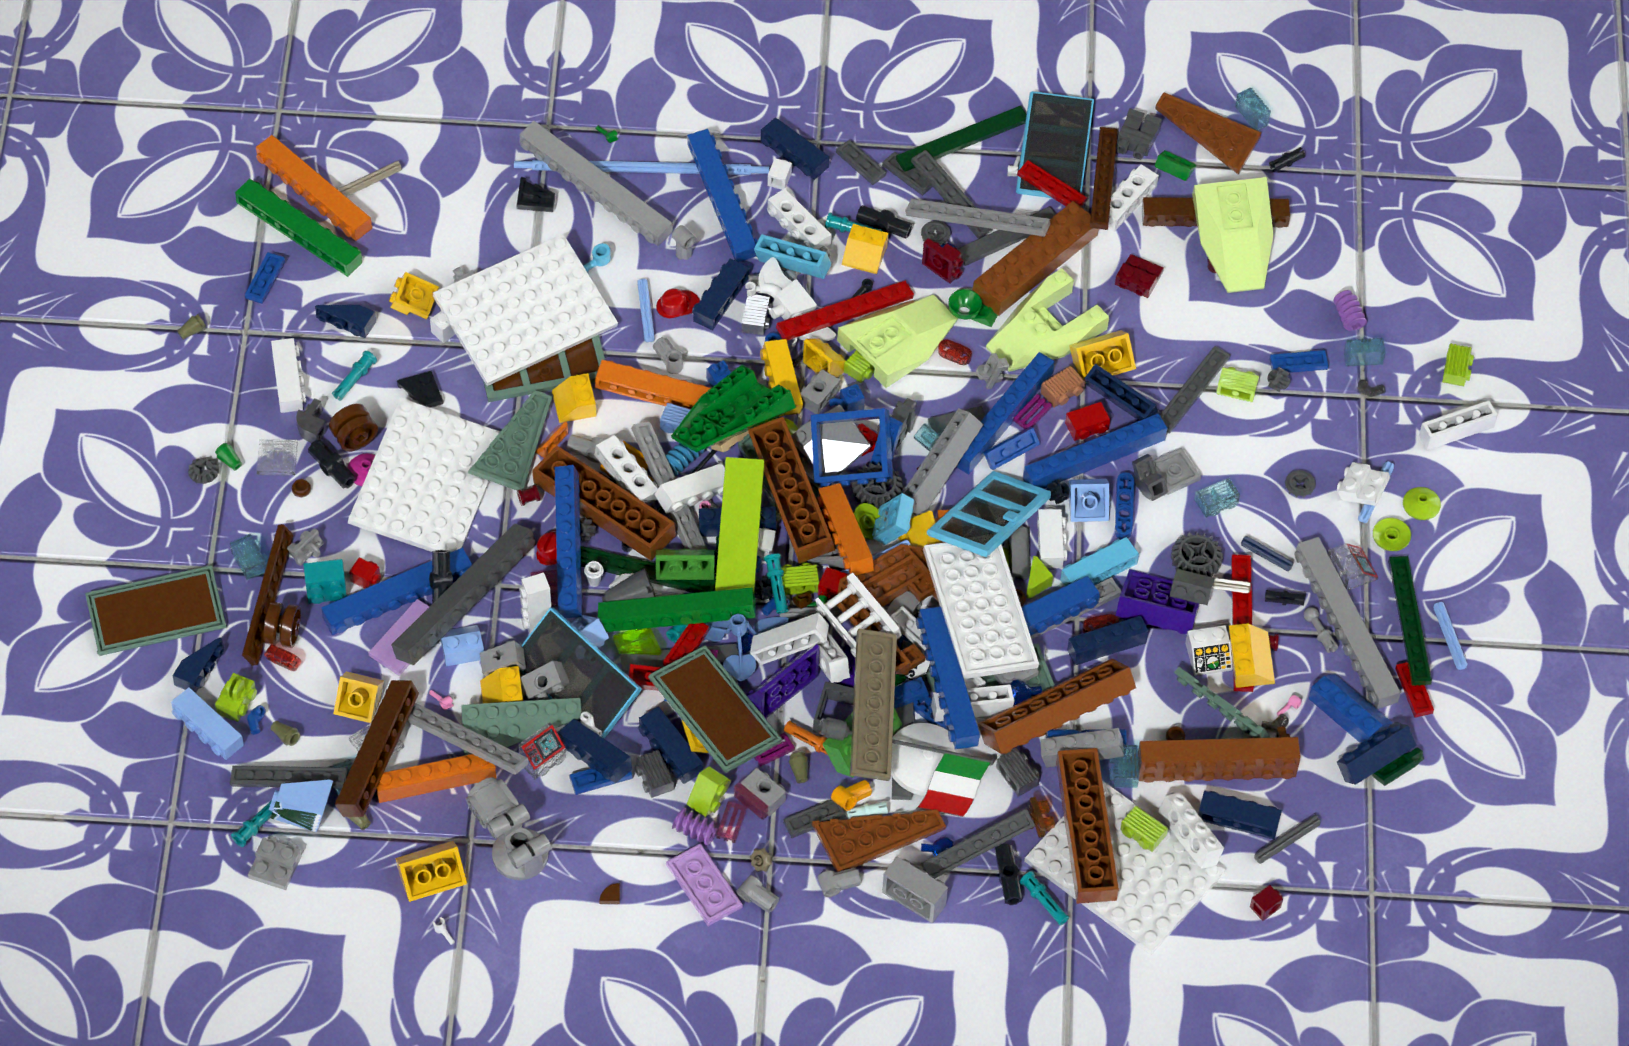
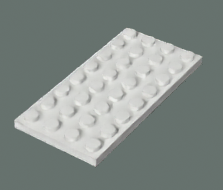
(981, 610)

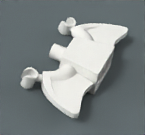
(788, 296)

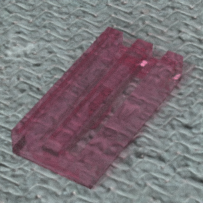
(751, 801)
(727, 836)

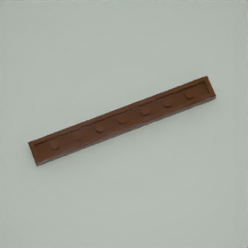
(1103, 178)
(267, 593)

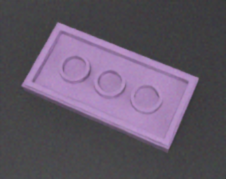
(383, 651)
(704, 884)

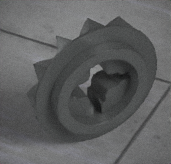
(942, 231)
(207, 475)
(1299, 477)

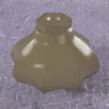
(761, 859)

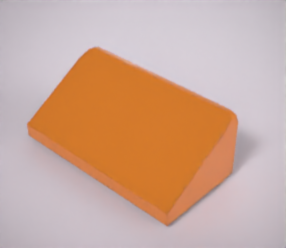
(552, 440)

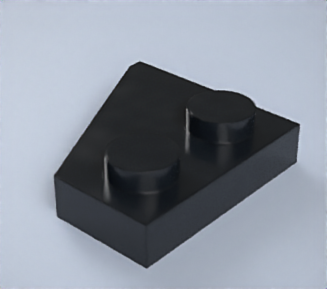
(534, 197)
(422, 389)

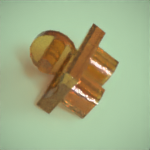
(1042, 824)

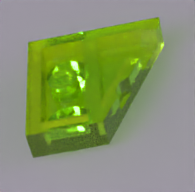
(637, 642)

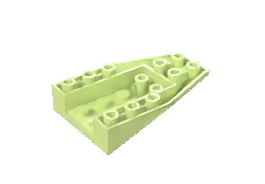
(1236, 230)
(898, 337)

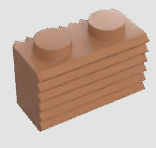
(1062, 387)

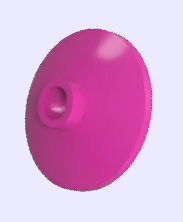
(357, 467)

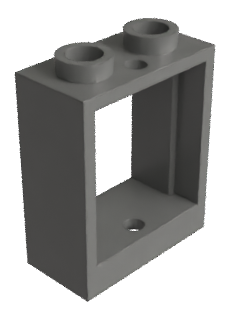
(833, 692)

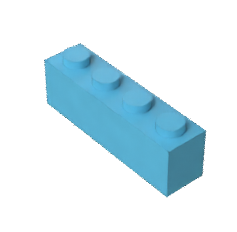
(793, 256)
(1102, 564)

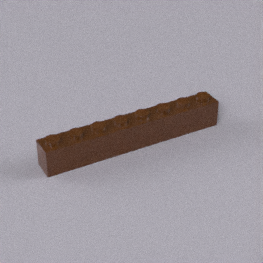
(1181, 212)
(377, 748)

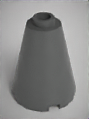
(633, 587)

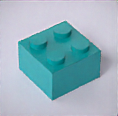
(325, 581)

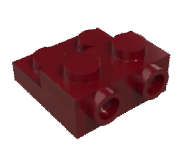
(942, 261)
(1138, 276)

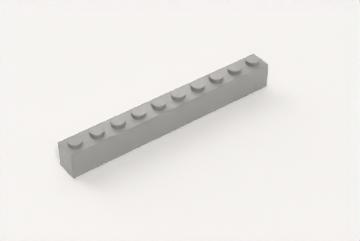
(595, 183)
(1347, 623)

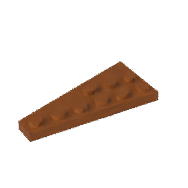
(1219, 135)
(870, 837)

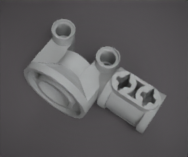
(503, 816)

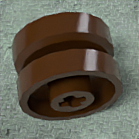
(353, 427)
(282, 624)

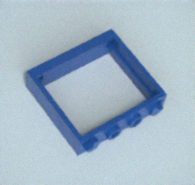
(861, 478)

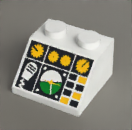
(1209, 650)

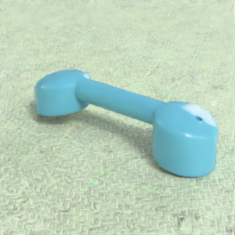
(601, 256)

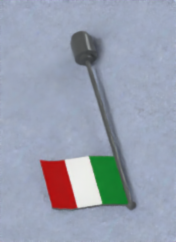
(952, 782)

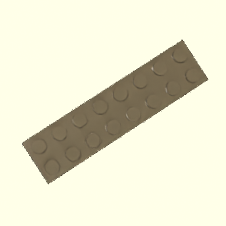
(873, 705)

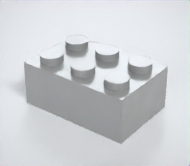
(914, 889)

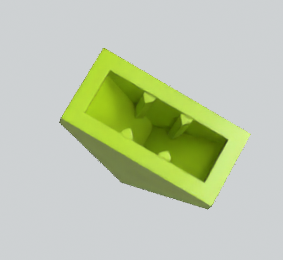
(1039, 578)

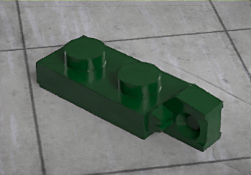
(1399, 766)

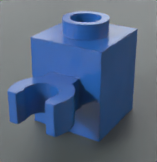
(717, 372)
(850, 399)

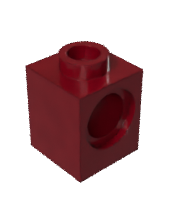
(1266, 902)

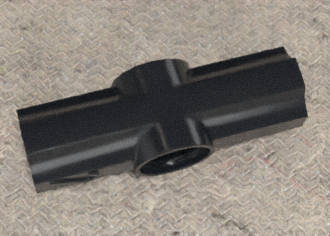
(885, 221)
(331, 464)
(441, 576)
(1007, 864)

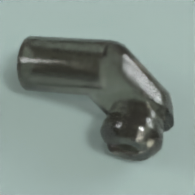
(1365, 389)
(1280, 721)

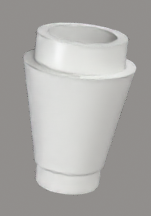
(593, 572)

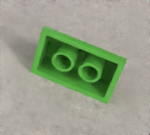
(684, 564)

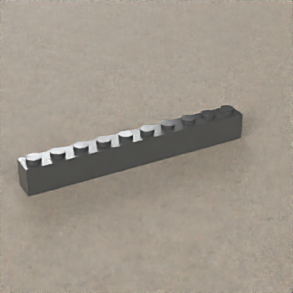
(463, 594)

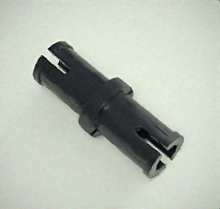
(1287, 159)
(1270, 596)

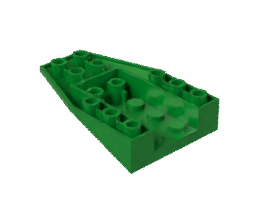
(731, 410)

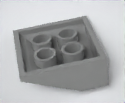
(840, 444)

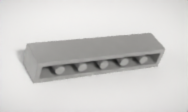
(942, 460)

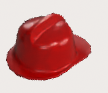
(676, 303)
(547, 548)

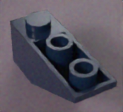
(351, 318)
(196, 666)

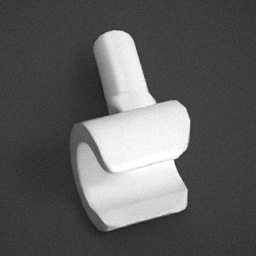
(1012, 170)
(442, 929)

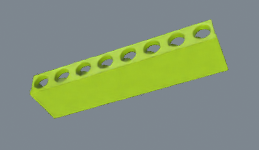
(739, 524)

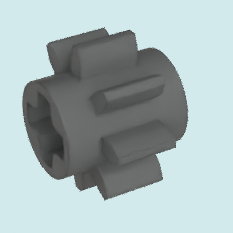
(1278, 379)
(587, 529)

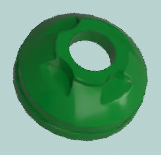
(965, 298)

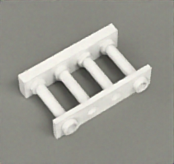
(866, 600)

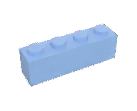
(207, 724)

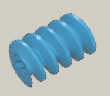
(680, 457)

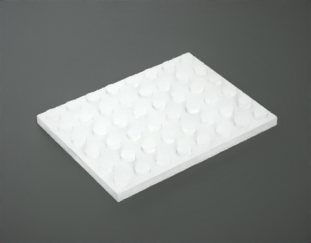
(525, 309)
(422, 480)
(1153, 886)

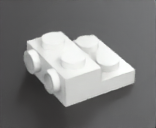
(1362, 484)

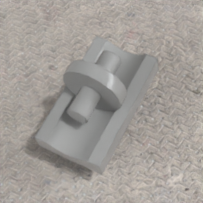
(992, 370)
(307, 547)

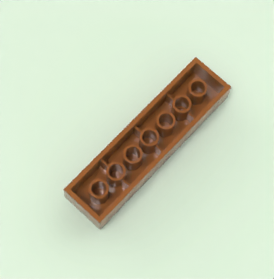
(1035, 259)
(791, 490)
(610, 505)
(1057, 706)
(1218, 759)
(1087, 826)

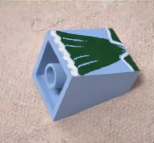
(301, 803)

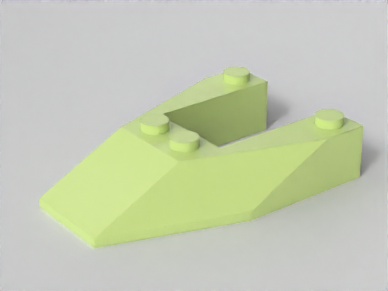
(1035, 330)

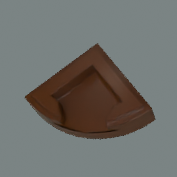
(803, 600)
(610, 894)

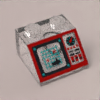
(1352, 565)
(543, 751)

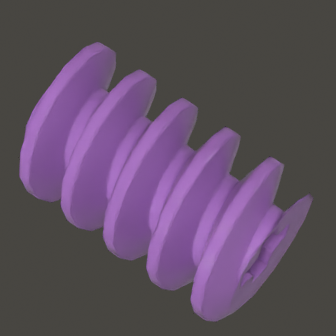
(1349, 310)
(694, 827)

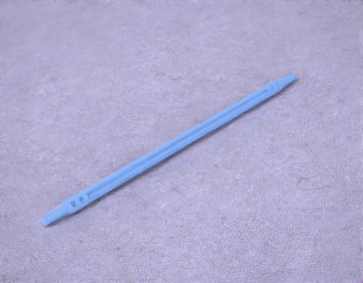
(650, 167)

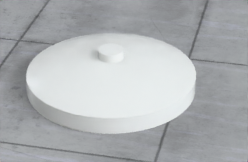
(913, 766)

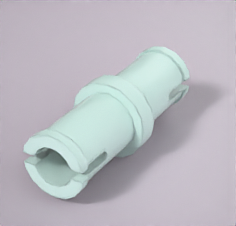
(868, 810)

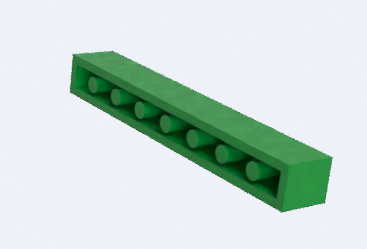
(299, 227)
(676, 609)

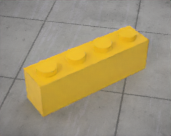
(780, 370)

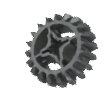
(875, 492)
(1195, 547)

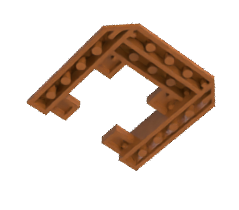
(894, 574)

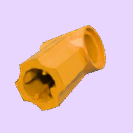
(851, 795)

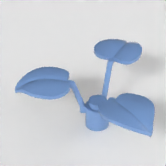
(743, 665)

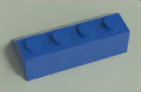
(1348, 708)

